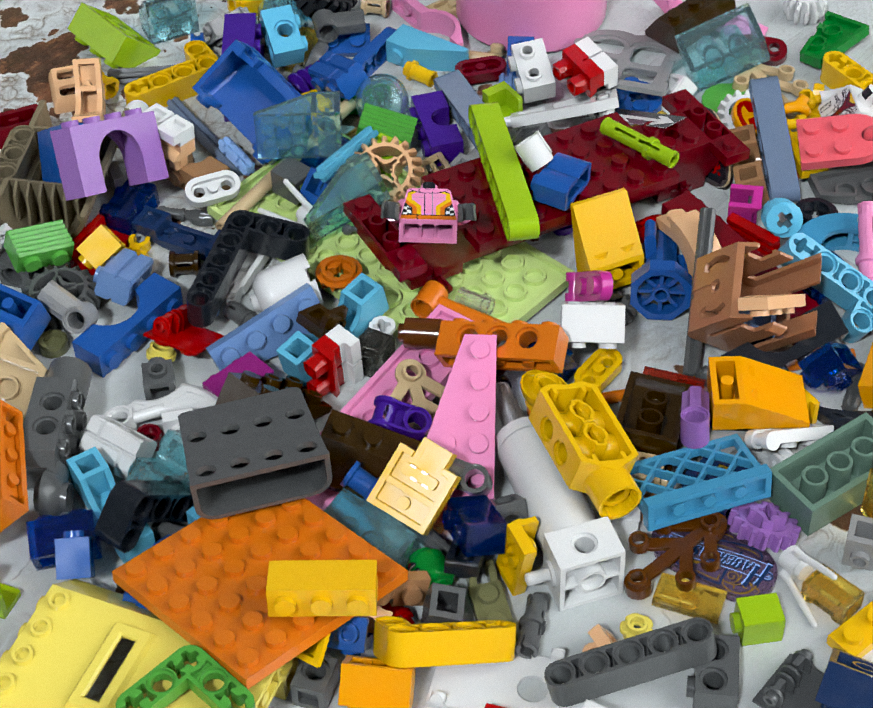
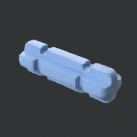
(236, 156)

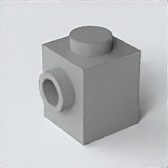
(859, 543)

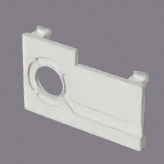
(490, 683)

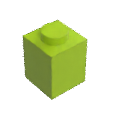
(758, 619)

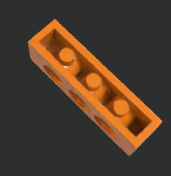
(513, 355)

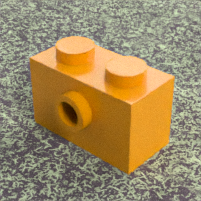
(372, 684)

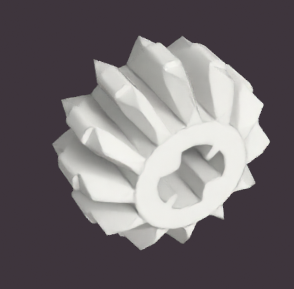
(805, 11)

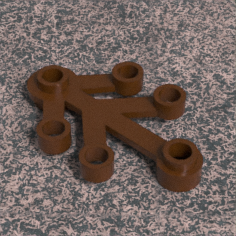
(676, 549)

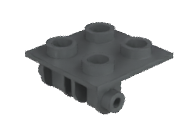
(792, 684)

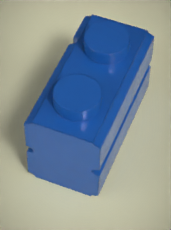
(337, 74)

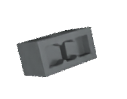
(717, 674)

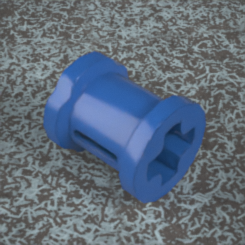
(359, 480)

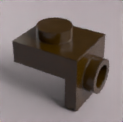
(320, 320)

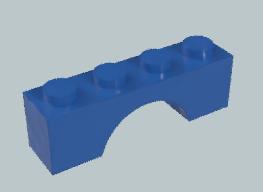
(108, 345)

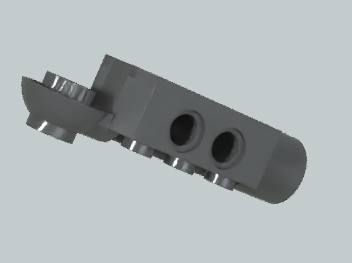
(54, 431)

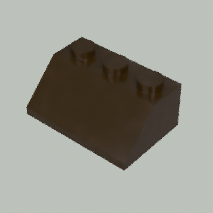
(684, 17)
(358, 440)

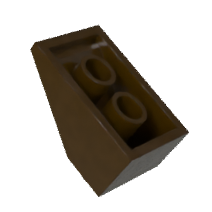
(652, 413)

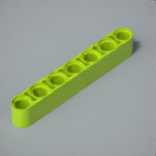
(503, 172)

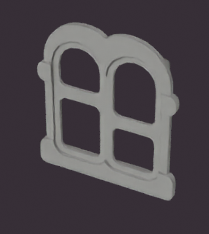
(631, 43)

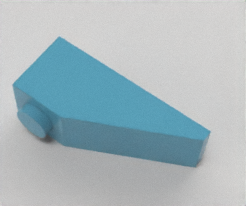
(430, 51)

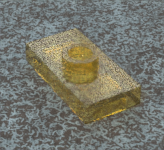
(700, 602)

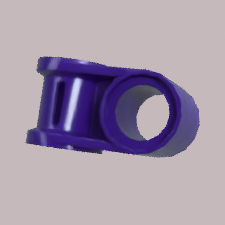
(399, 415)

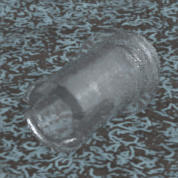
(475, 300)

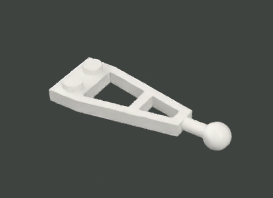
(602, 101)

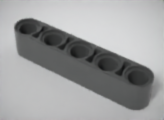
(645, 657)

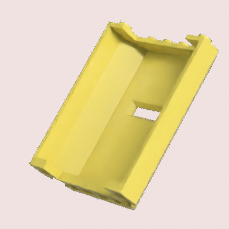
(74, 637)

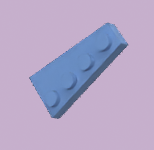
(265, 331)

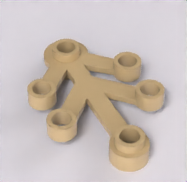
(784, 73)
(415, 385)

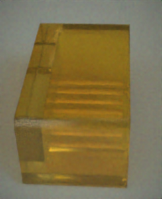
(835, 597)

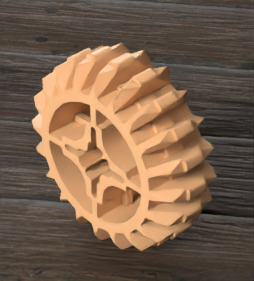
(402, 157)

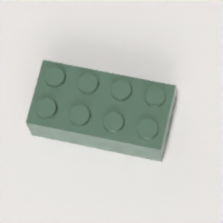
(825, 476)

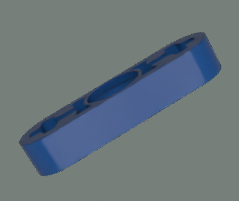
(374, 53)

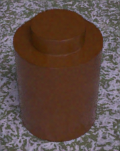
(419, 333)

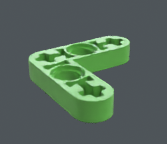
(191, 677)

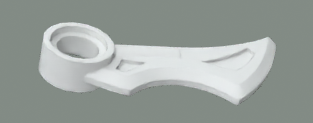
(183, 397)

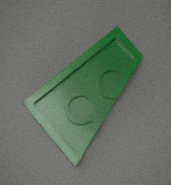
(834, 34)

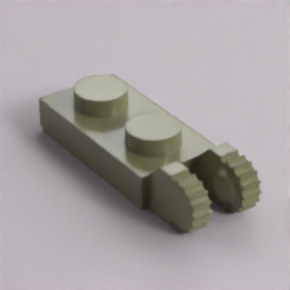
(489, 599)

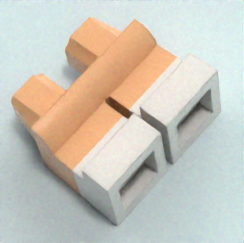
(175, 135)

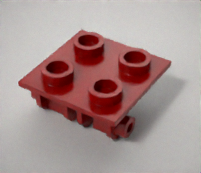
(178, 333)

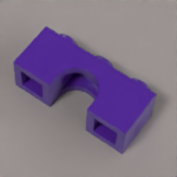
(434, 126)

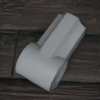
(65, 307)

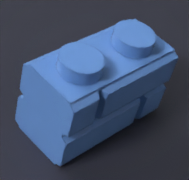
(122, 275)

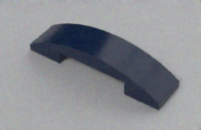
(172, 235)

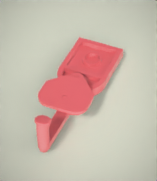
(835, 141)

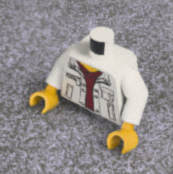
(842, 101)

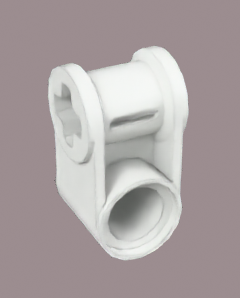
(534, 151)

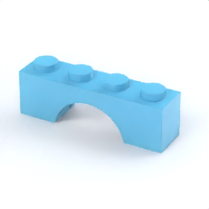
(364, 302)
(93, 483)

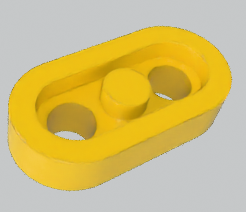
(595, 369)

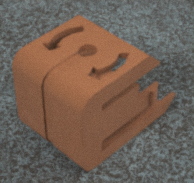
(728, 275)

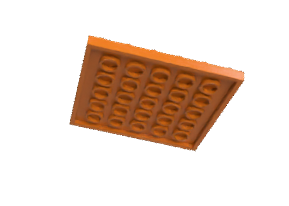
(214, 581)

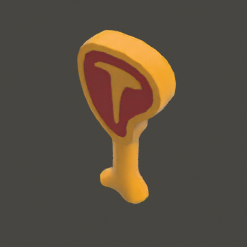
(743, 114)

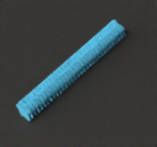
(333, 163)

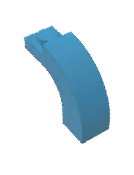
(834, 231)

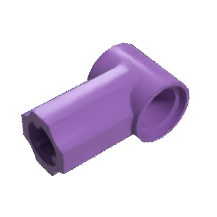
(695, 418)

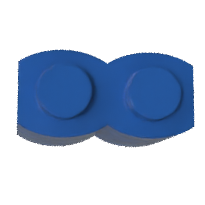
(561, 181)

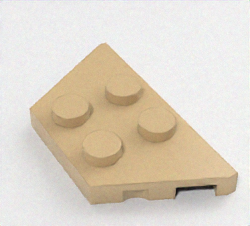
(17, 370)

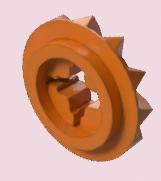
(331, 266)

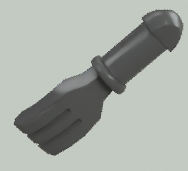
(195, 216)

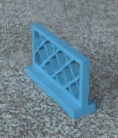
(700, 495)

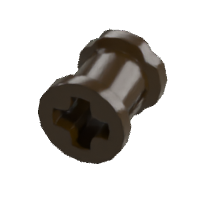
(184, 263)

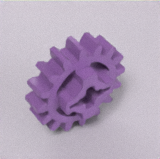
(763, 526)

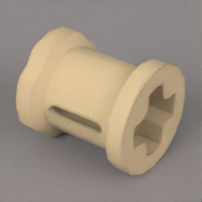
(383, 9)

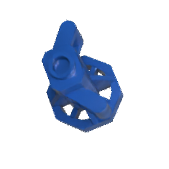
(661, 275)

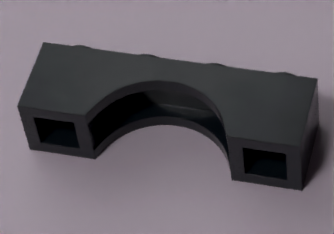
(829, 329)

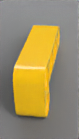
(841, 70)
(174, 80)
(442, 644)

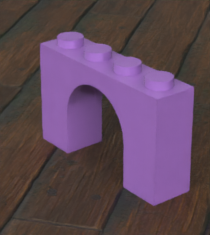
(79, 148)

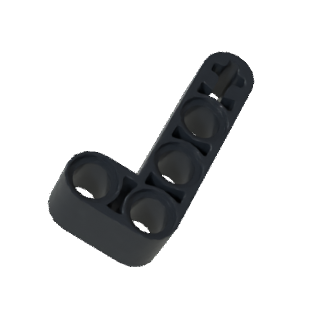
(137, 502)

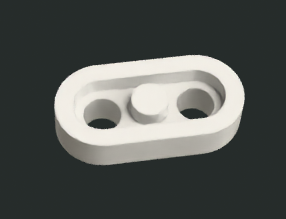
(210, 186)

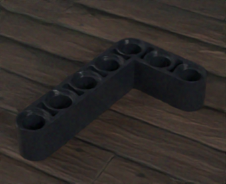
(241, 234)

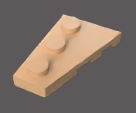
(771, 304)

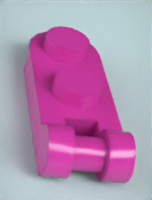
(589, 286)

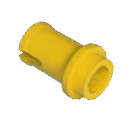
(414, 71)

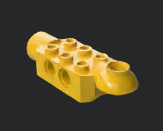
(583, 440)

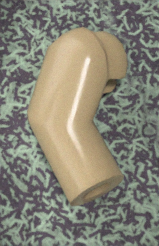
(496, 49)

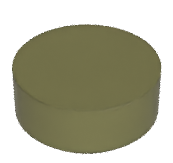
(53, 344)

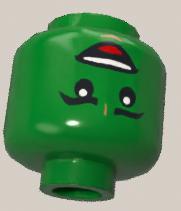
(432, 561)

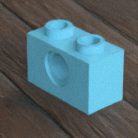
(282, 49)

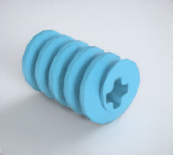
(792, 213)

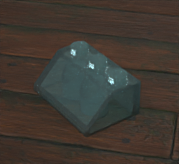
(722, 47)

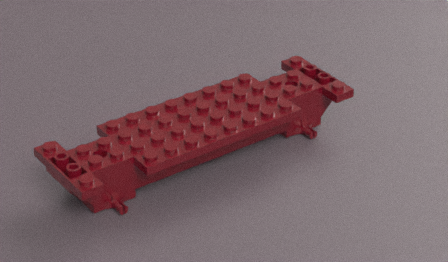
(697, 138)

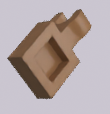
(409, 593)

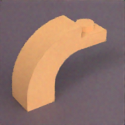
(88, 89)
(683, 229)

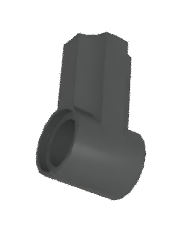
(331, 25)
(465, 471)

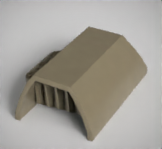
(24, 194)

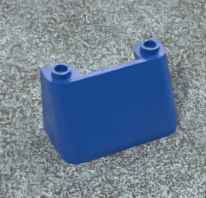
(243, 84)

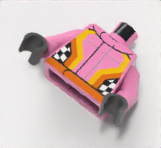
(428, 215)

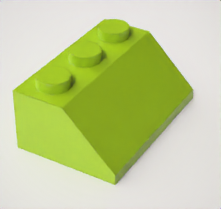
(110, 38)

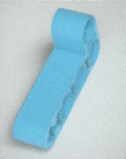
(834, 273)

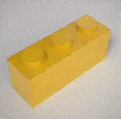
(322, 588)

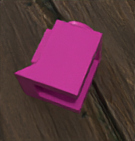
(745, 201)

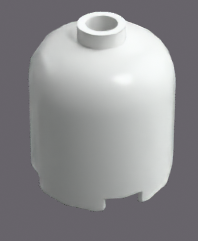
(281, 280)

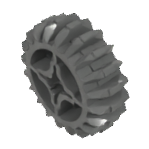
(73, 279)

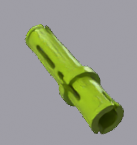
(648, 147)

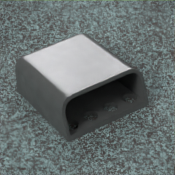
(253, 453)

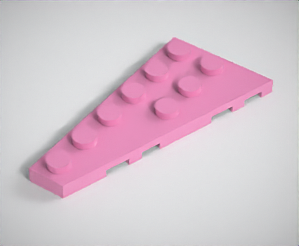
(468, 408)

